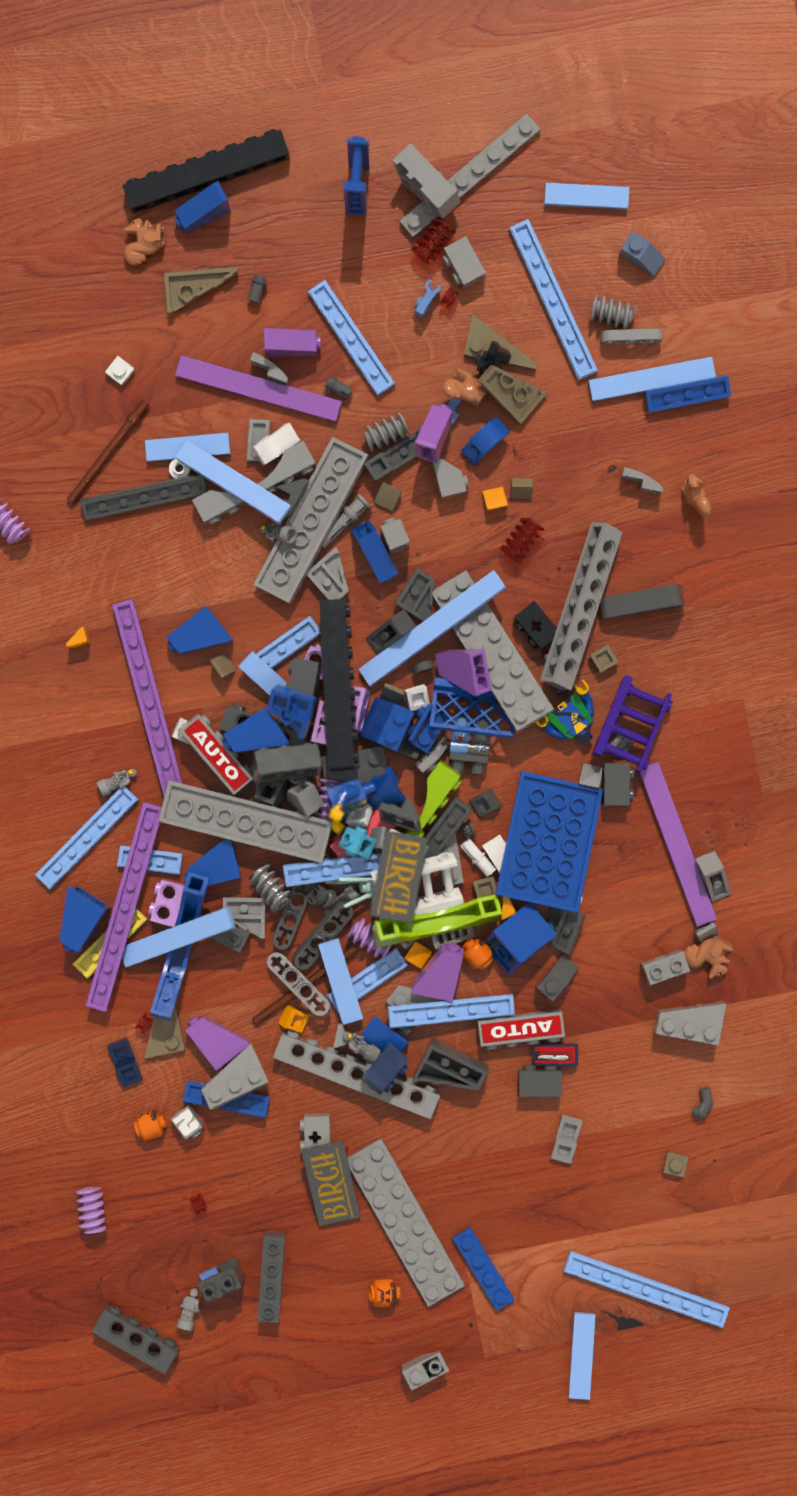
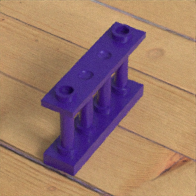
(611, 726)

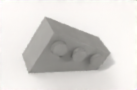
(426, 181)
(693, 1023)
(236, 1080)

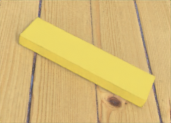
(89, 959)

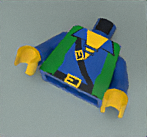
(571, 716)
(345, 799)

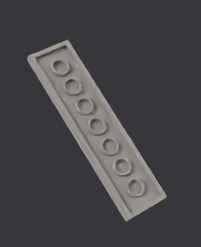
(312, 519)
(508, 674)
(245, 821)
(404, 1222)

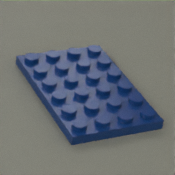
(549, 842)

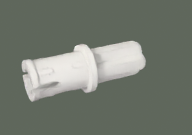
(478, 857)

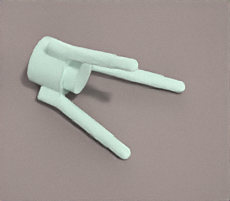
(365, 885)

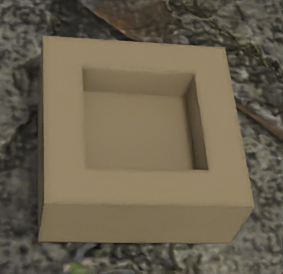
(603, 658)
(485, 887)
(675, 1164)

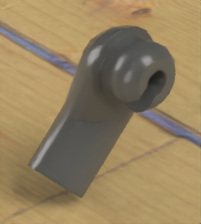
(706, 1104)

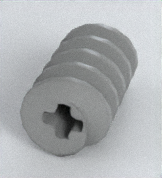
(612, 312)
(385, 431)
(269, 888)

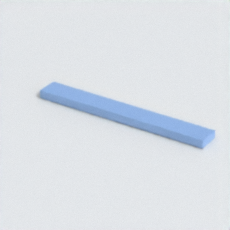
(553, 299)
(432, 628)
(646, 1289)

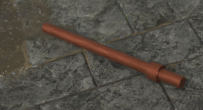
(132, 419)
(290, 995)

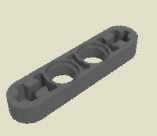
(297, 912)
(318, 932)

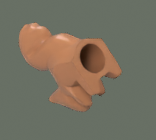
(147, 243)
(465, 387)
(696, 495)
(711, 951)

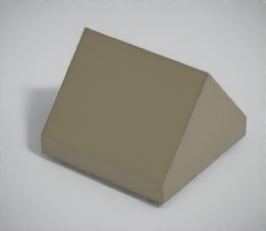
(521, 488)

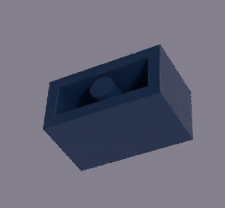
(385, 1069)

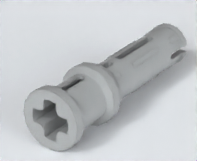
(350, 514)

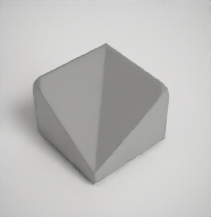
(590, 775)

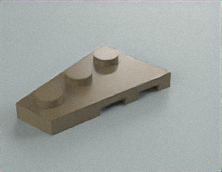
(512, 394)

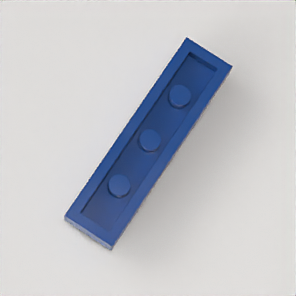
(687, 393)
(250, 1104)
(483, 1268)

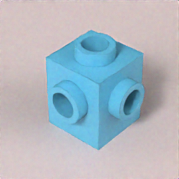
(357, 842)

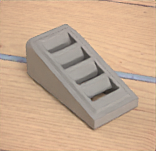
(437, 944)

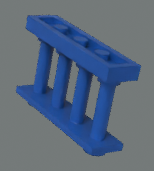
(355, 190)

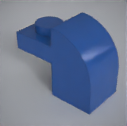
(485, 440)

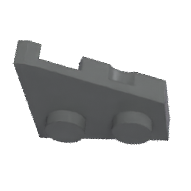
(417, 595)
(567, 927)

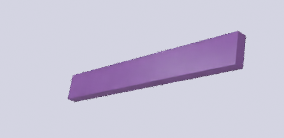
(258, 388)
(677, 844)

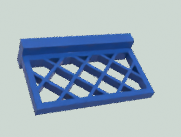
(443, 687)

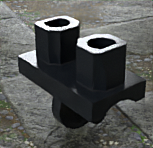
(492, 357)

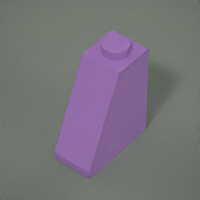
(290, 343)
(434, 433)
(465, 669)
(440, 974)
(215, 1040)

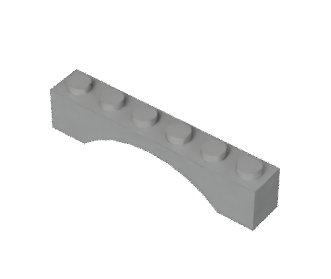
(294, 462)

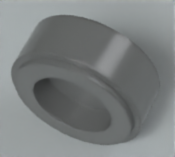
(423, 667)

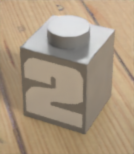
(188, 1122)

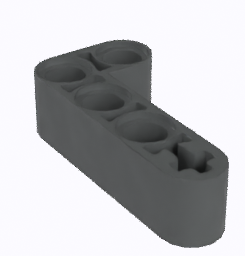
(642, 601)

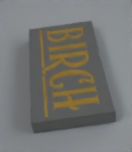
(398, 876)
(331, 1183)

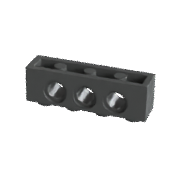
(235, 713)
(271, 1276)
(139, 1349)

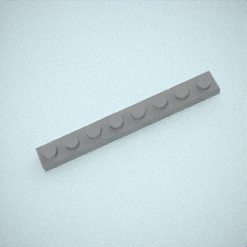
(476, 170)

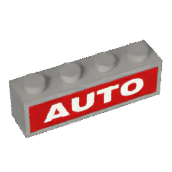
(215, 754)
(521, 1028)

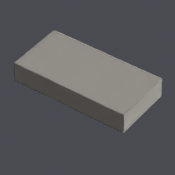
(257, 431)

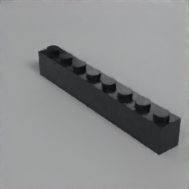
(202, 172)
(337, 685)

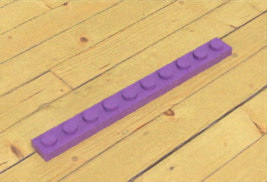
(147, 693)
(124, 907)

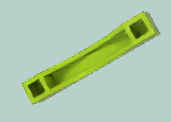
(439, 784)
(467, 915)

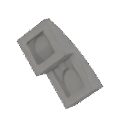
(274, 373)
(647, 483)
(566, 1139)

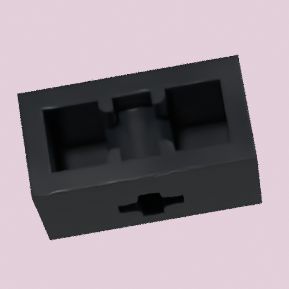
(534, 614)

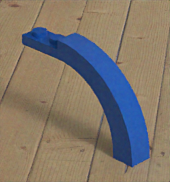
(177, 960)

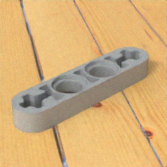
(298, 984)

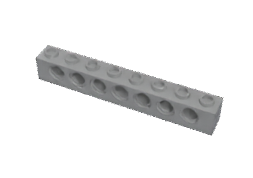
(581, 606)
(284, 1052)

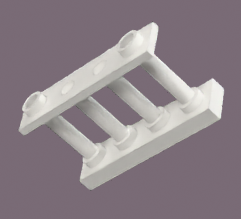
(438, 901)

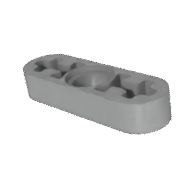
(631, 336)

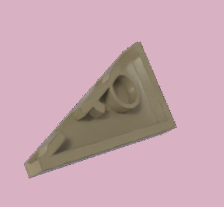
(187, 286)
(482, 335)
(165, 1036)

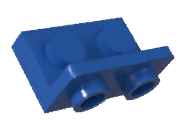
(419, 734)

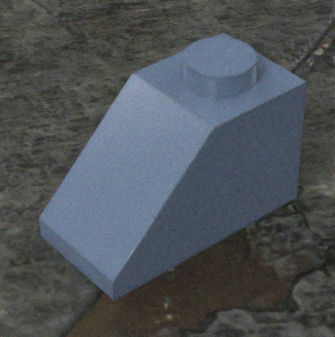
(642, 254)

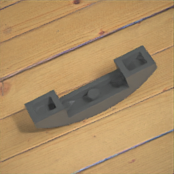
(393, 458)

